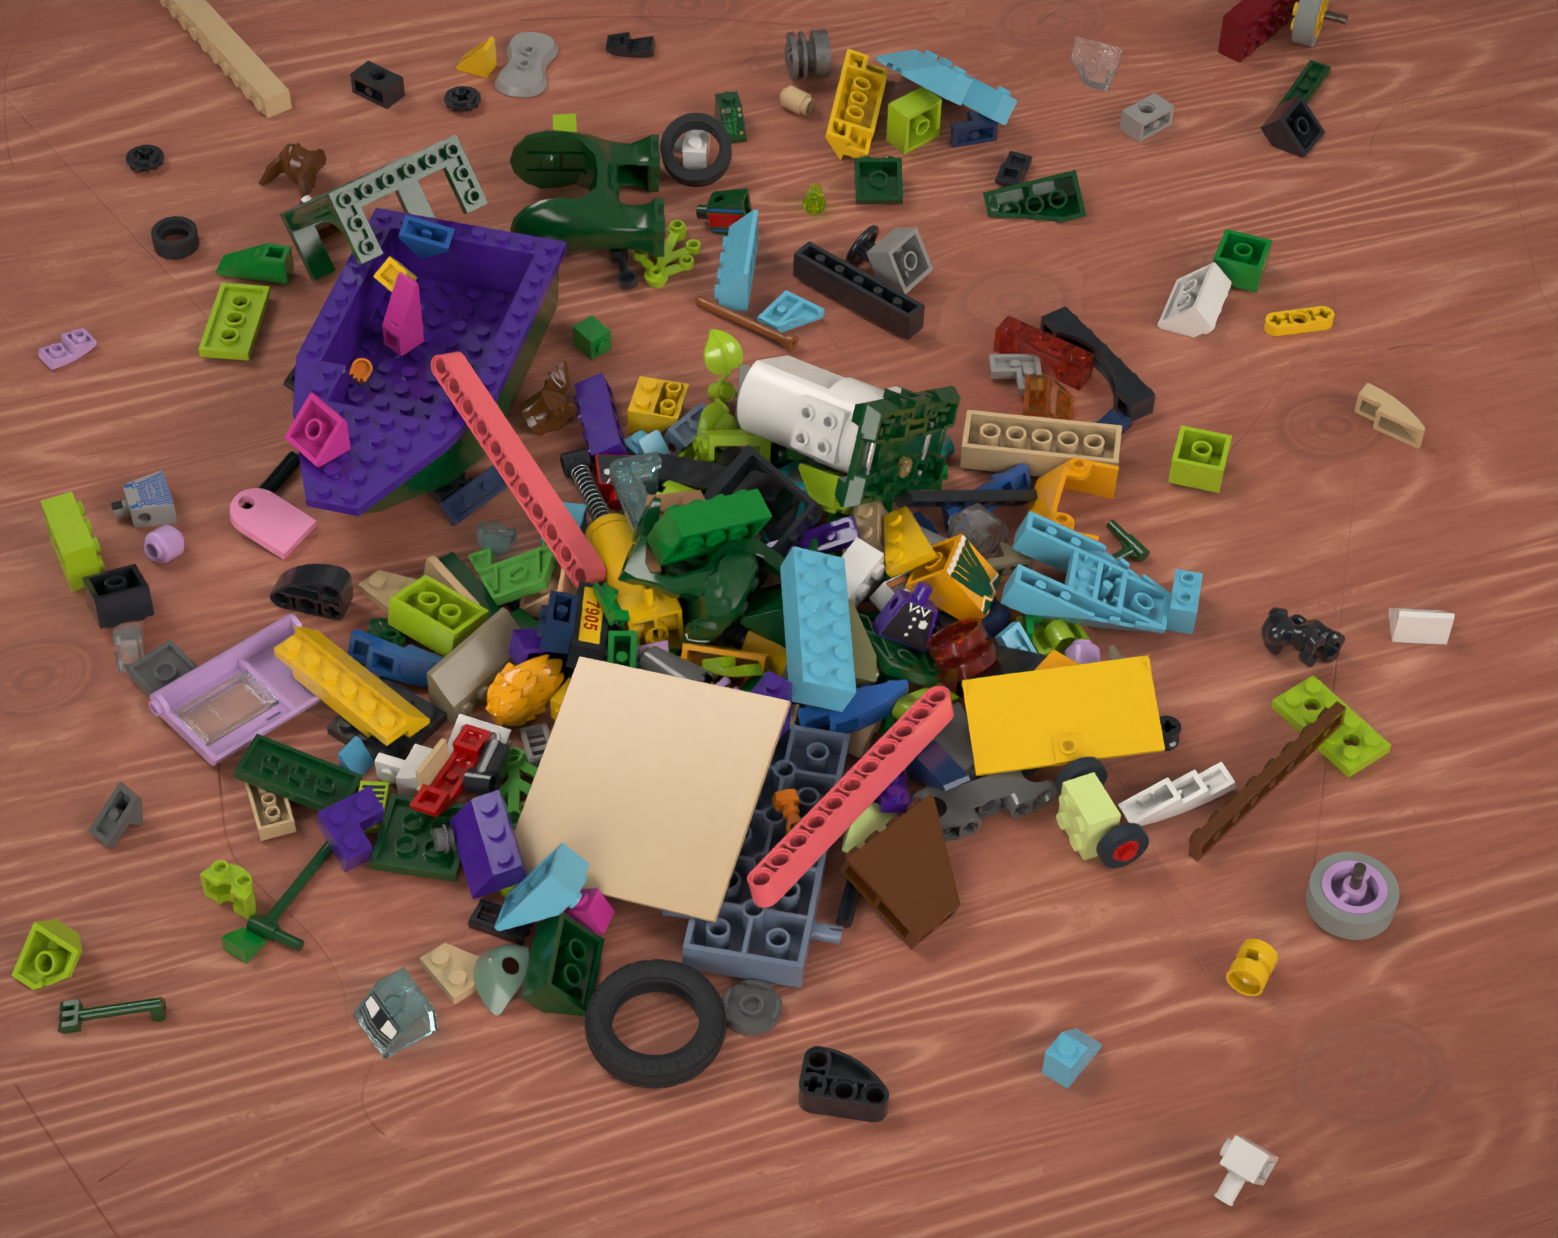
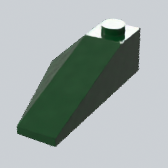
(1045, 199)

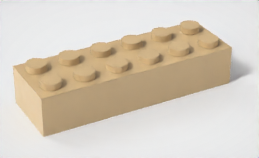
(1006, 440)

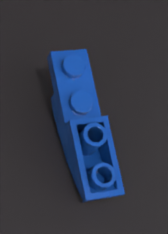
(391, 660)
(865, 708)

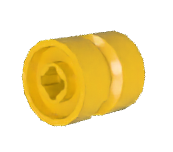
(1252, 967)

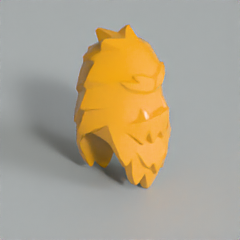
(523, 690)

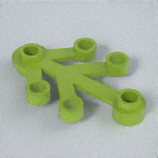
(658, 274)

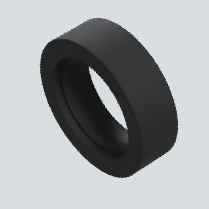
(689, 122)

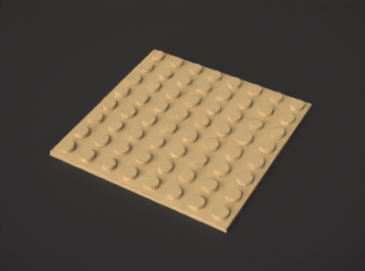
(651, 784)

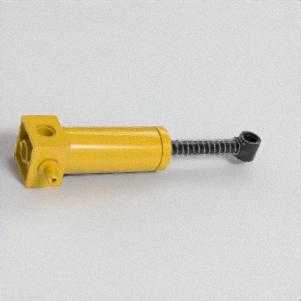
(650, 612)

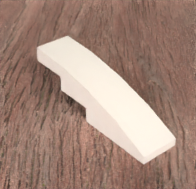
(1179, 796)

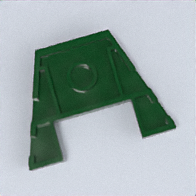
(901, 660)

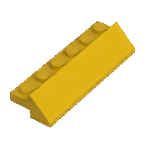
(856, 106)
(349, 687)

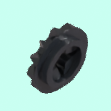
(456, 98)
(151, 154)

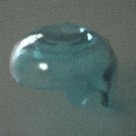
(495, 536)

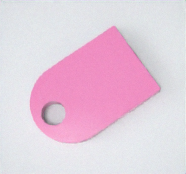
(270, 521)

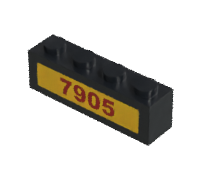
(590, 628)

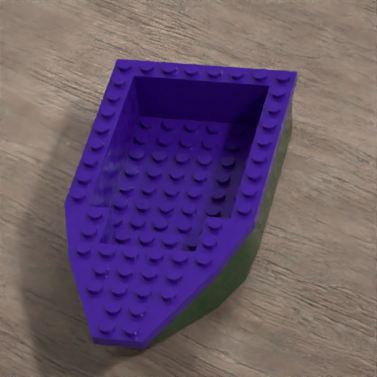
(405, 434)

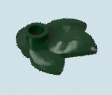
(380, 628)

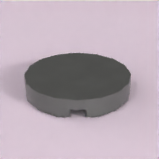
(752, 1007)

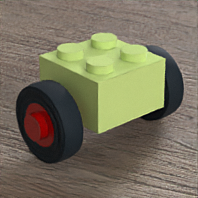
(1093, 818)

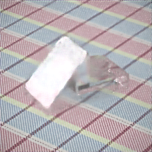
(128, 644)

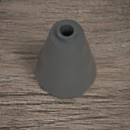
(664, 662)

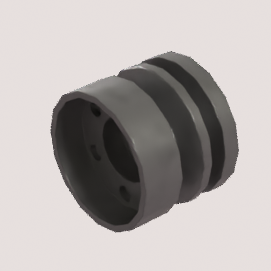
(808, 54)

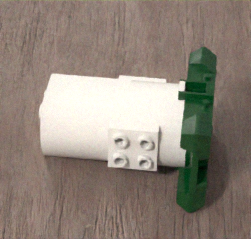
(876, 436)

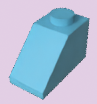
(1069, 1056)

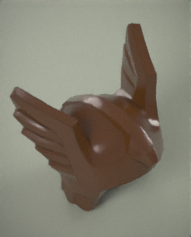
(298, 165)
(549, 408)

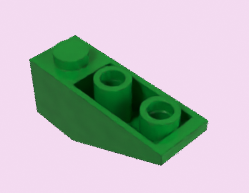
(261, 263)

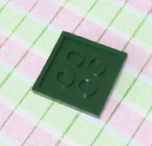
(407, 842)

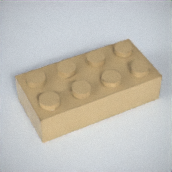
(270, 812)

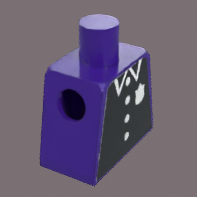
(908, 617)

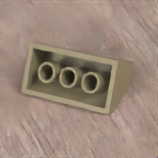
(465, 674)

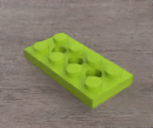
(225, 311)
(1345, 757)

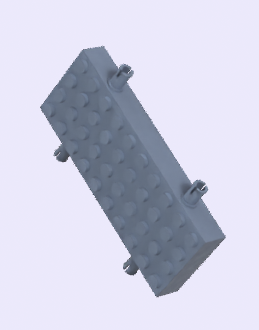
(773, 940)

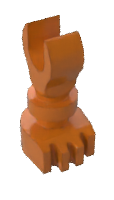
(360, 370)
(787, 803)

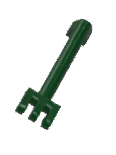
(73, 1012)

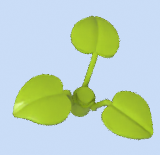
(720, 355)

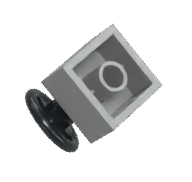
(896, 259)

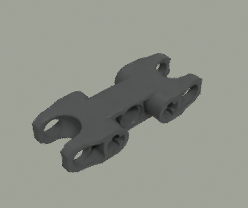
(968, 803)

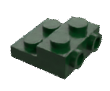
(878, 180)

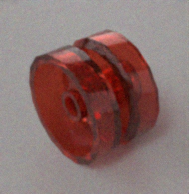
(962, 649)

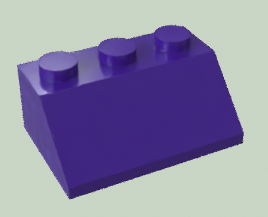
(488, 845)

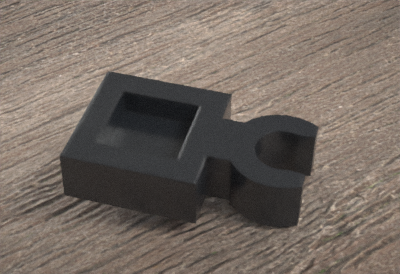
(442, 493)

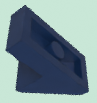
(975, 131)

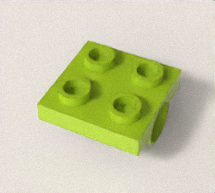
(1055, 635)

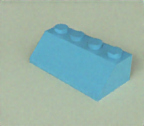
(738, 263)

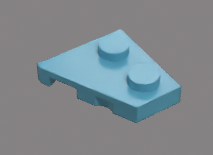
(790, 312)

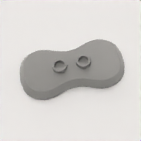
(526, 66)

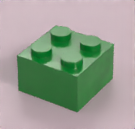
(1243, 258)

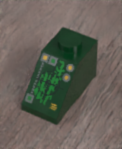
(730, 113)

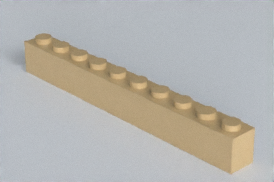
(232, 55)

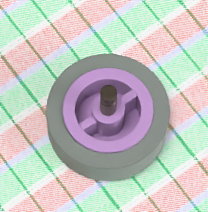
(1352, 895)

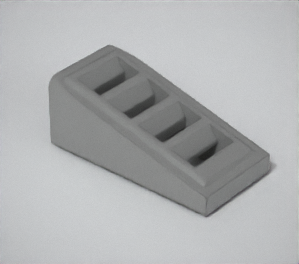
(535, 748)

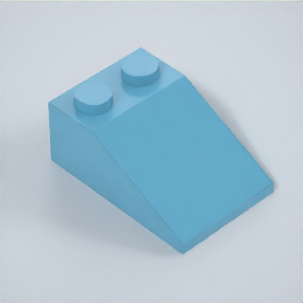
(545, 890)

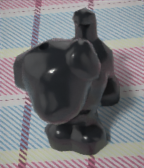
(1303, 634)

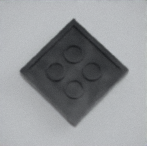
(401, 747)

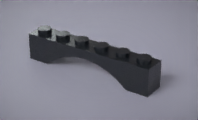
(1128, 391)

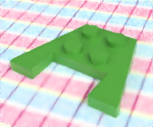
(514, 576)

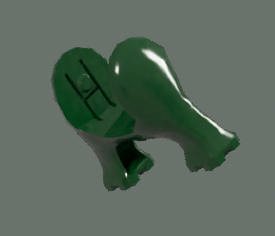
(599, 217)

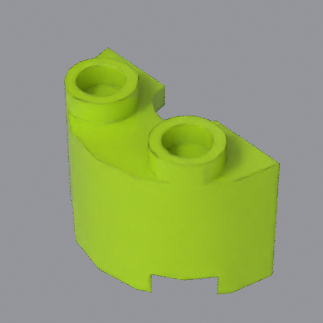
(230, 883)

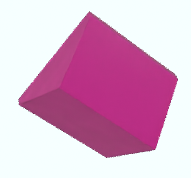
(319, 432)

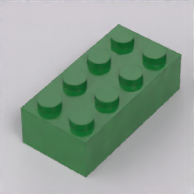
(707, 524)

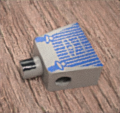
(147, 502)

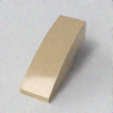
(1389, 415)

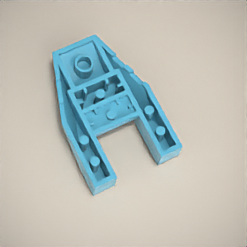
(951, 83)
(1096, 588)

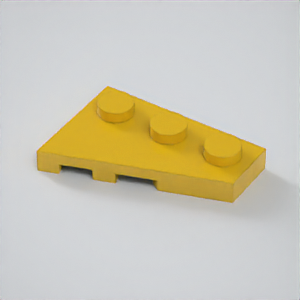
(904, 543)

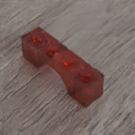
(1070, 363)

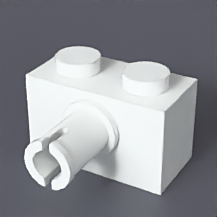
(694, 149)
(1244, 1163)

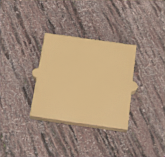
(432, 764)

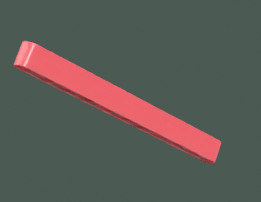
(518, 469)
(850, 797)

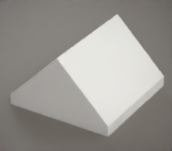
(1420, 625)

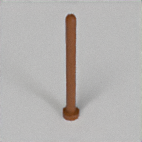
(790, 341)

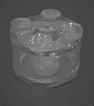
(980, 529)

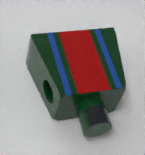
(725, 209)

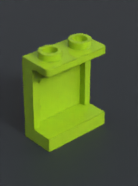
(708, 439)

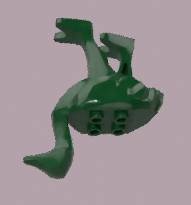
(713, 587)

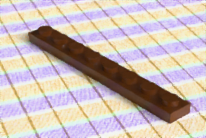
(1261, 786)

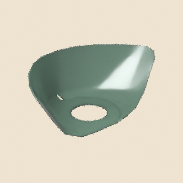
(493, 982)

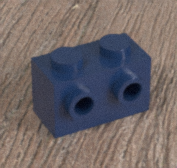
(557, 622)

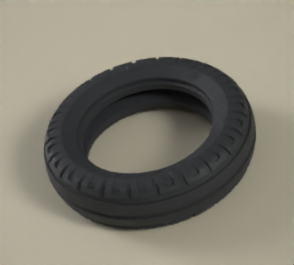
(662, 1069)

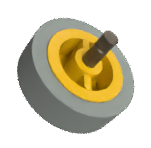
(1309, 20)

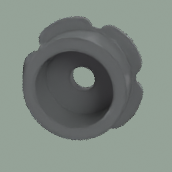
(443, 838)

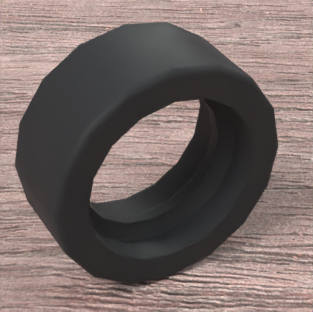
(172, 226)

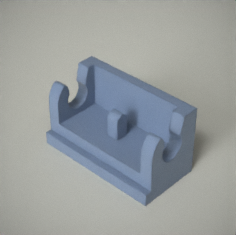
(684, 430)

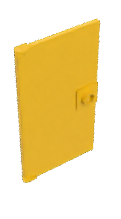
(1062, 715)

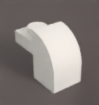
(401, 771)

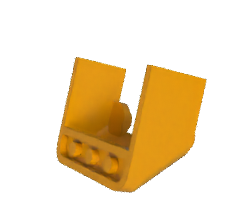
(1073, 475)

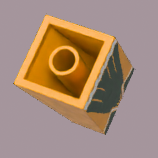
(959, 578)

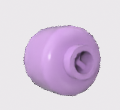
(164, 544)
(1083, 652)

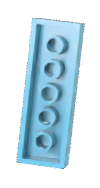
(817, 629)

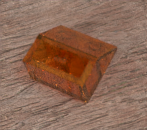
(1046, 398)

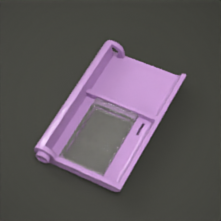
(235, 695)

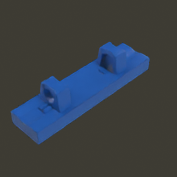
(1014, 479)

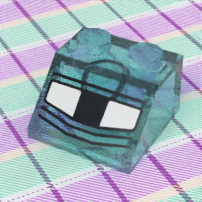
(396, 1013)

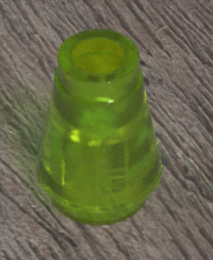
(814, 200)

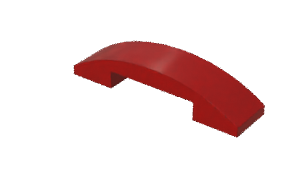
(449, 781)

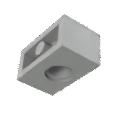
(1146, 117)

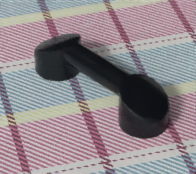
(627, 279)

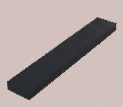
(965, 498)

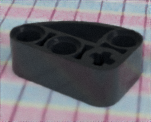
(314, 590)
(841, 1077)

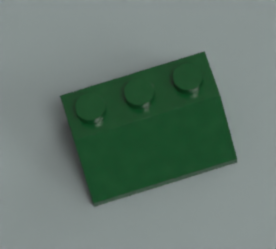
(766, 613)
(562, 966)

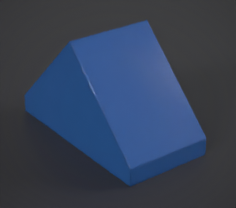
(425, 237)

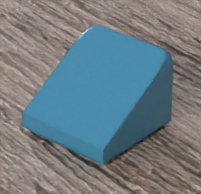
(355, 757)

